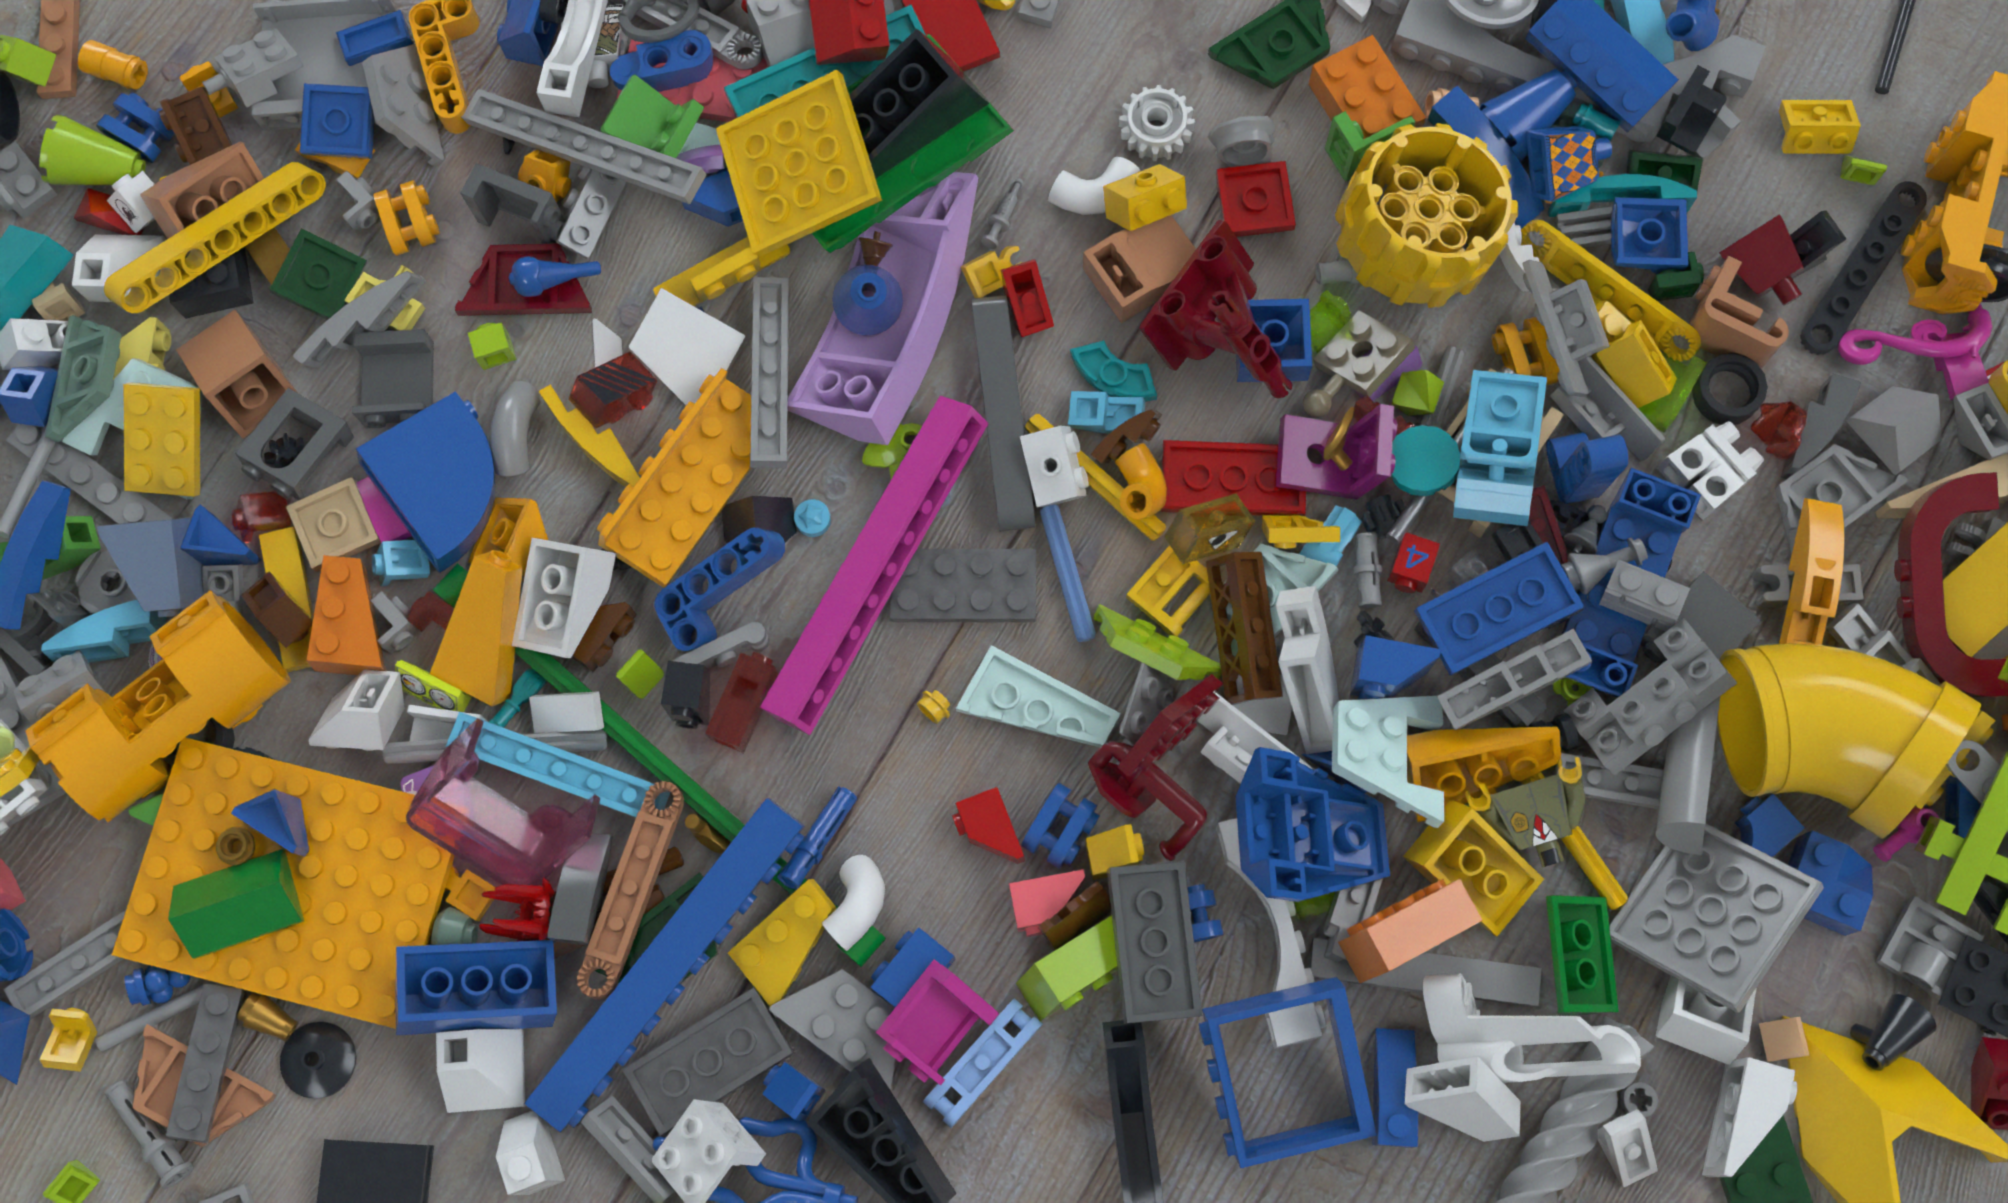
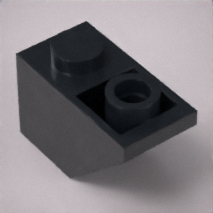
(687, 694)

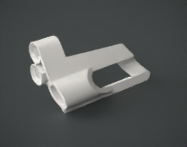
(1500, 1039)

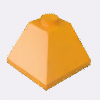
(511, 529)

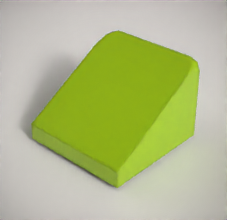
(1862, 170)
(640, 674)

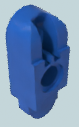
(686, 59)

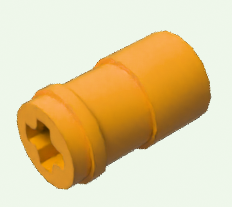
(112, 65)

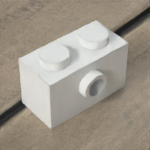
(1054, 466)

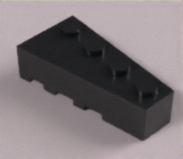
(879, 1140)

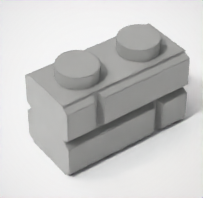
(1644, 596)

